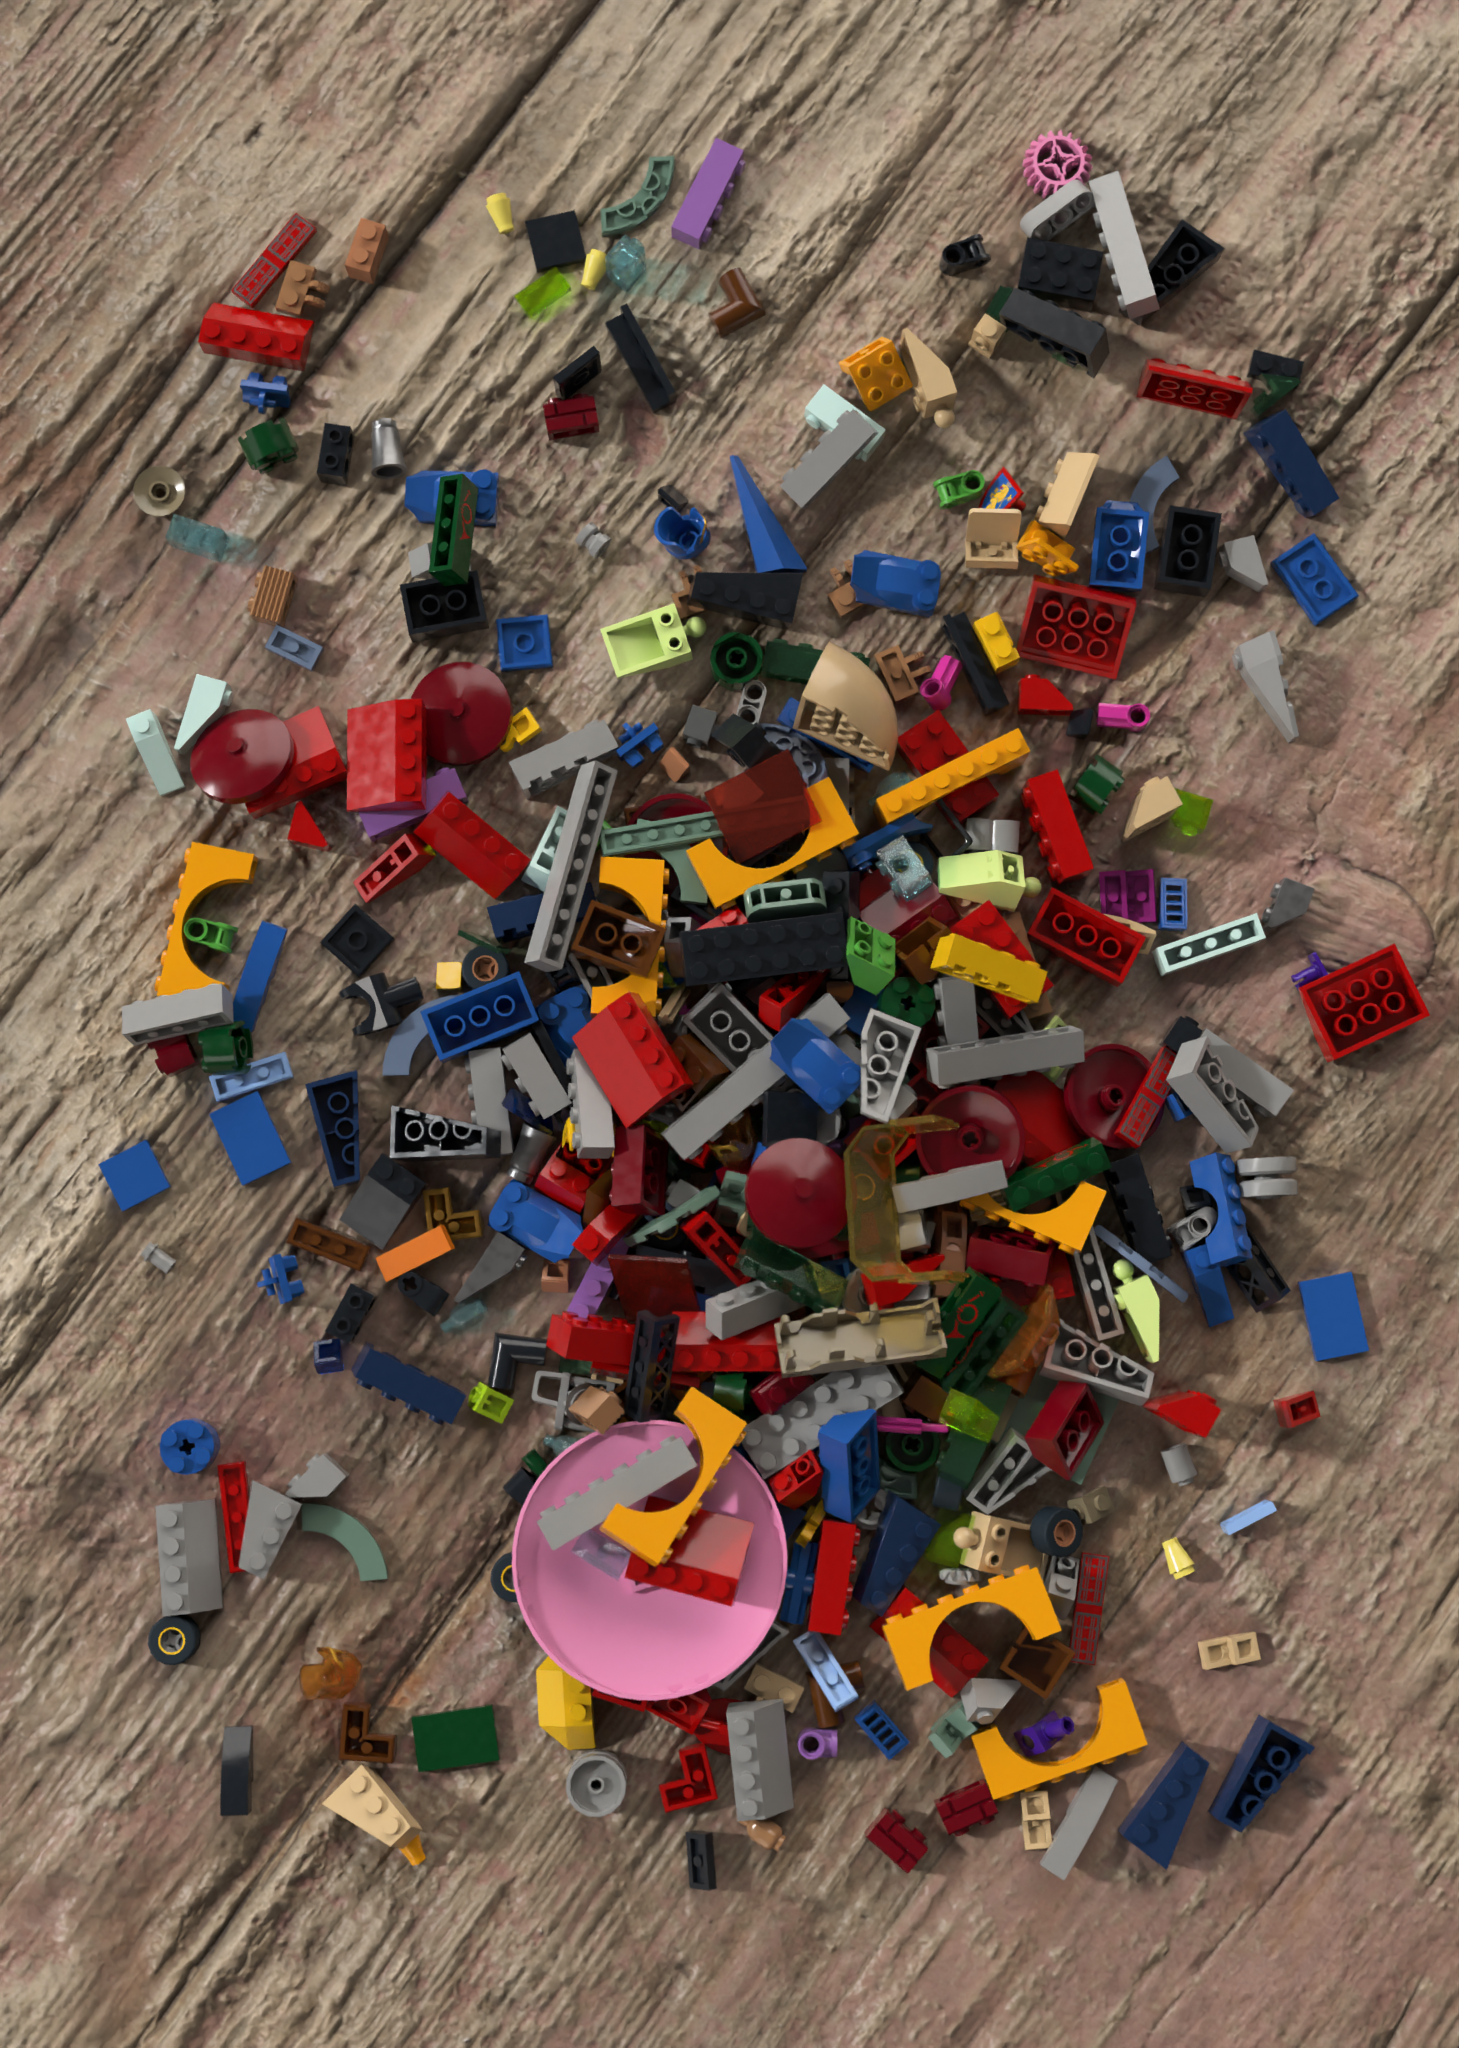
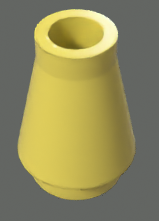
(500, 211)
(594, 269)
(1177, 1559)

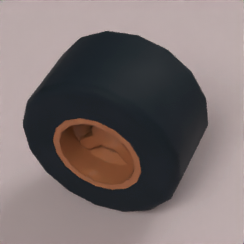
(478, 966)
(1056, 1531)

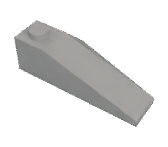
(1260, 668)
(884, 1060)

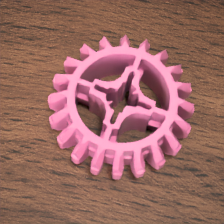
(1056, 145)

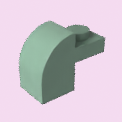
(951, 1730)

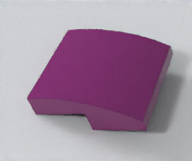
(1129, 895)

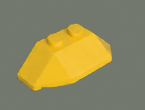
(565, 1707)

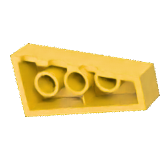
(989, 968)

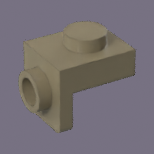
(1092, 1505)

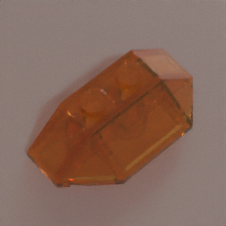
(1032, 1339)

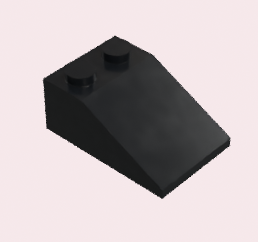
(383, 1201)

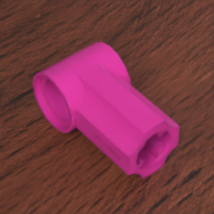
(938, 687)
(1119, 716)

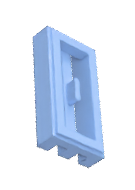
(1247, 1517)

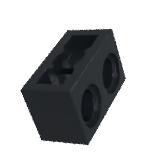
(335, 454)
(351, 1313)

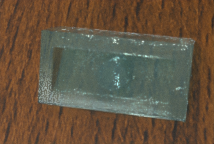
(601, 1553)

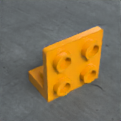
(877, 373)
(1047, 550)

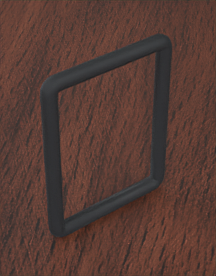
(957, 824)

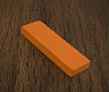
(415, 1253)

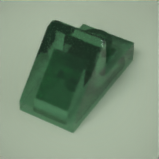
(1278, 388)

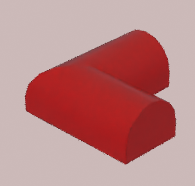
(697, 1785)

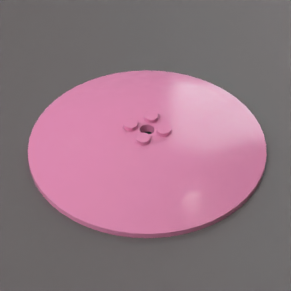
(629, 1633)

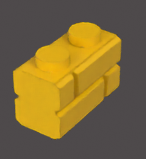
(996, 642)

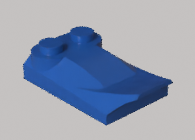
(423, 490)
(1119, 547)
(896, 583)
(863, 854)
(564, 1017)
(815, 1064)
(535, 1221)

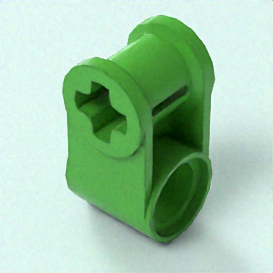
(957, 489)
(215, 936)

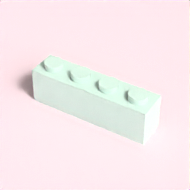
(1208, 944)

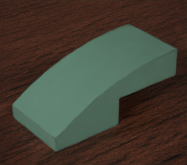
(731, 1200)

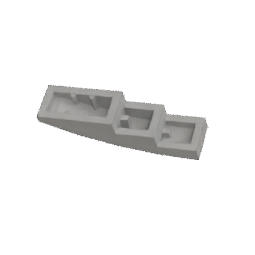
(950, 1186)
(1079, 1822)

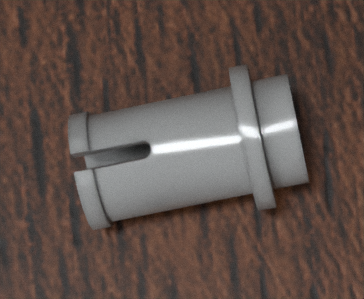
(158, 1257)

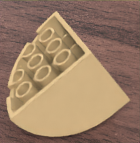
(849, 708)

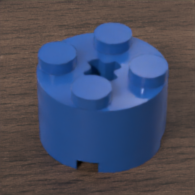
(186, 1461)

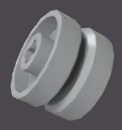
(1267, 1177)
(592, 1799)

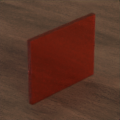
(763, 806)
(653, 1285)

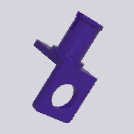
(1311, 973)
(1044, 1733)

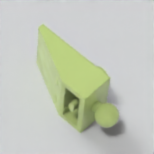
(644, 641)
(987, 877)
(1139, 1307)

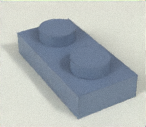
(294, 648)

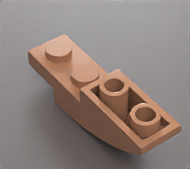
(951, 1241)

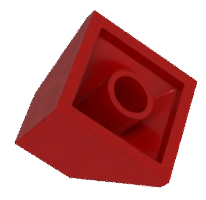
(682, 1711)

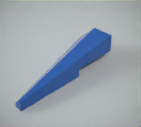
(767, 539)

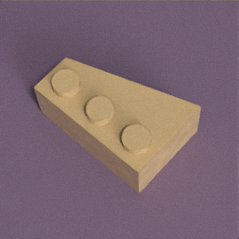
(374, 1808)

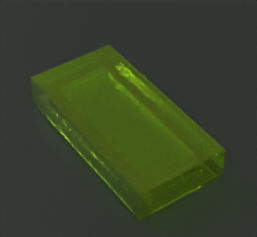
(542, 292)

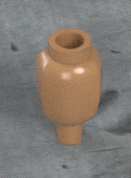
(765, 1833)

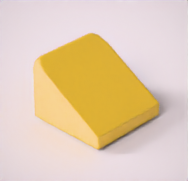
(449, 976)

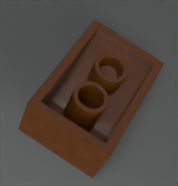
(617, 940)

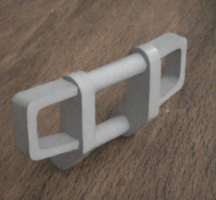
(566, 1381)

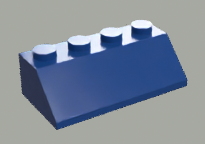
(480, 1017)
(849, 1463)

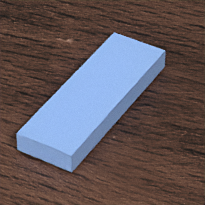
(261, 1074)
(826, 1669)

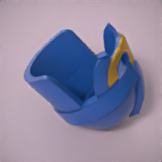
(673, 529)

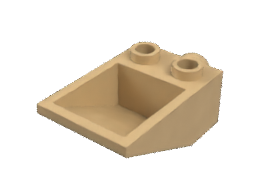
(930, 379)
(998, 1545)

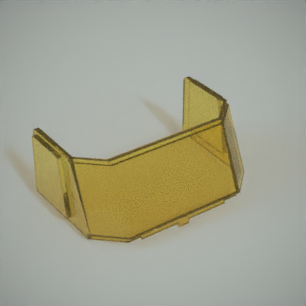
(872, 1206)

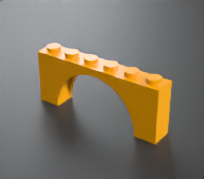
(992, 758)
(205, 871)
(728, 881)
(643, 884)
(1063, 1225)
(715, 1434)
(912, 1635)
(1115, 1733)

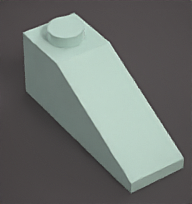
(204, 707)
(155, 751)
(542, 859)

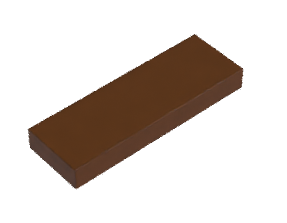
(328, 1244)

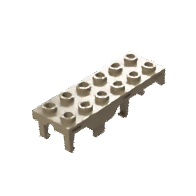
(859, 1340)

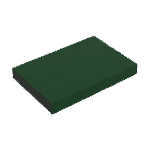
(455, 1738)

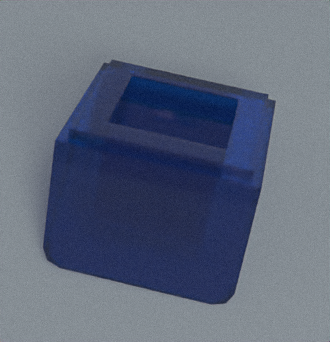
(328, 1356)

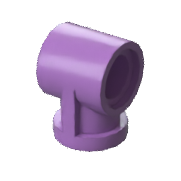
(826, 1743)

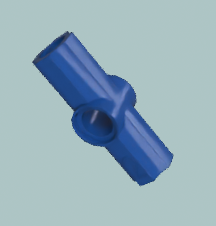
(798, 1582)

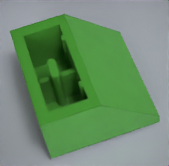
(870, 956)

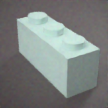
(828, 407)

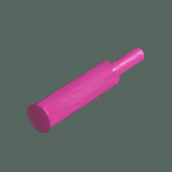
(908, 1425)

